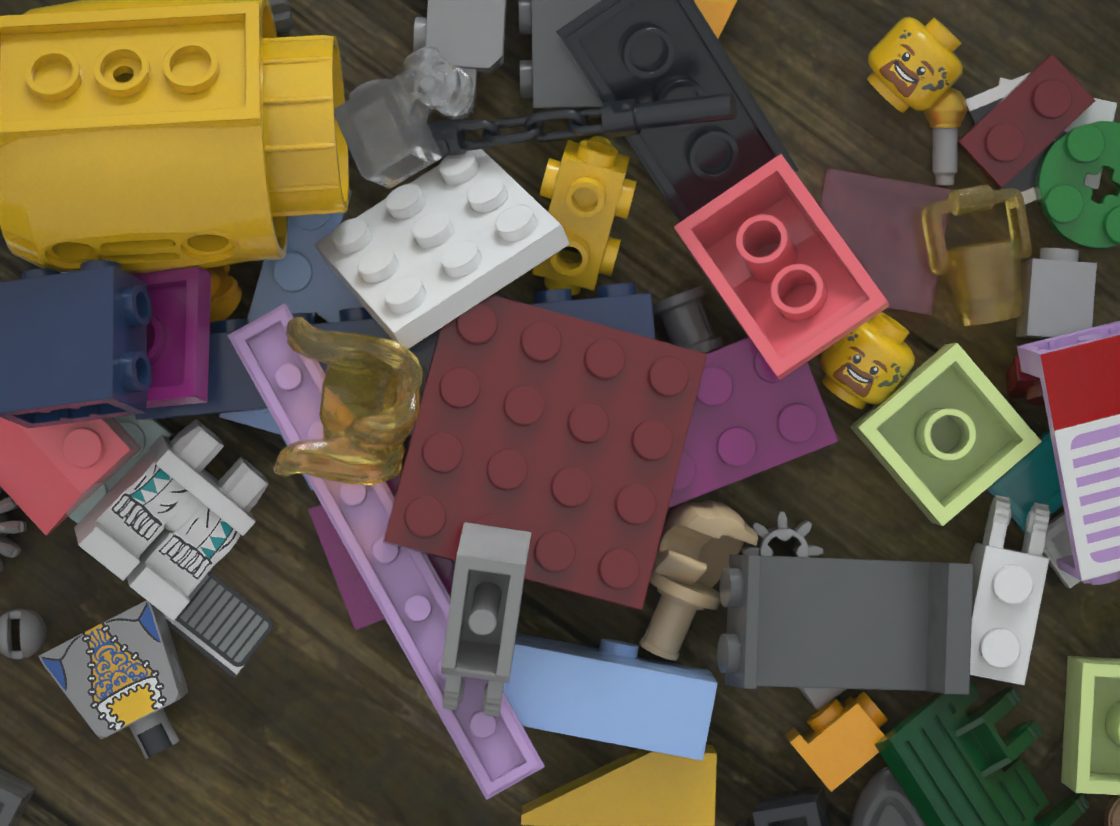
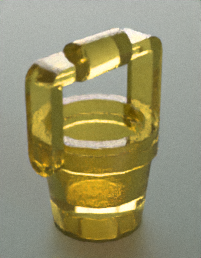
(983, 275)

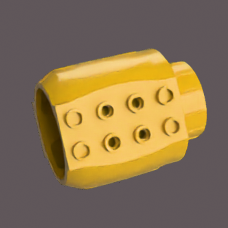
(164, 133)

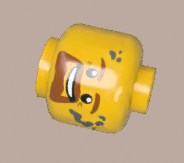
(915, 64)
(868, 362)

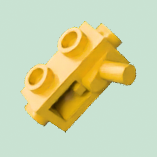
(584, 198)

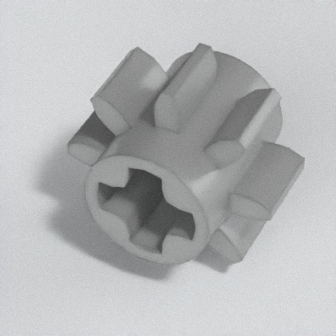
(781, 531)

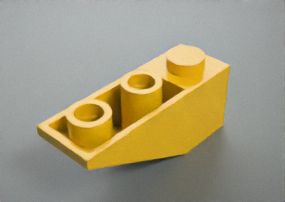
(633, 791)

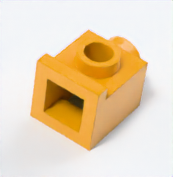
(840, 738)

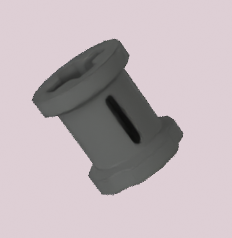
(687, 321)

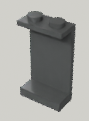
(846, 624)

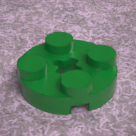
(1062, 189)

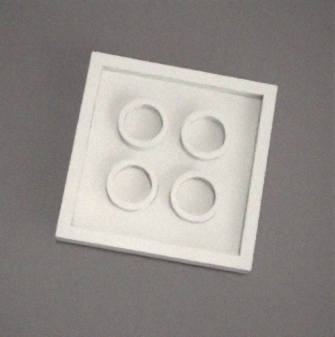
(441, 245)

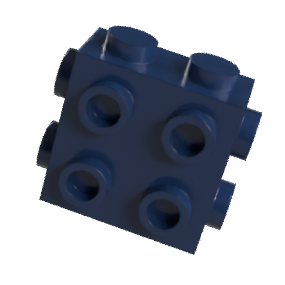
(74, 345)

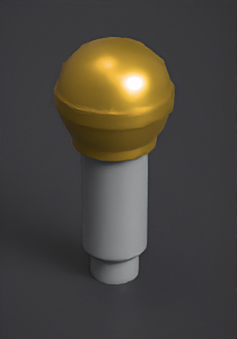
(944, 119)

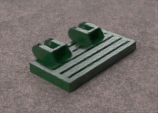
(964, 771)

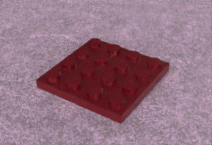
(553, 436)

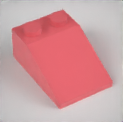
(780, 267)

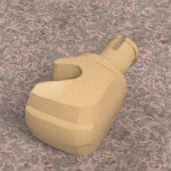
(687, 565)

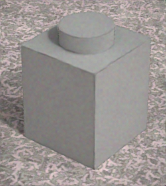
(1056, 294)

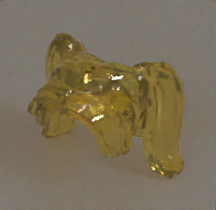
(364, 406)

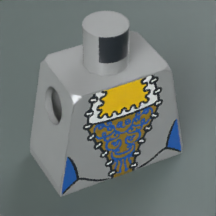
(123, 676)

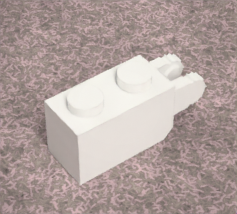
(1007, 594)

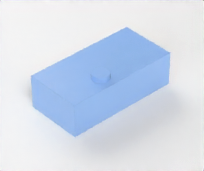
(611, 695)

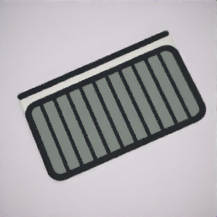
(221, 624)

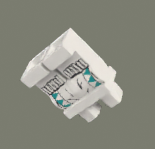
(172, 517)

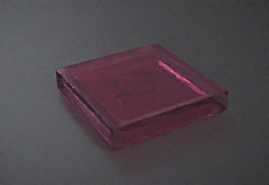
(886, 233)

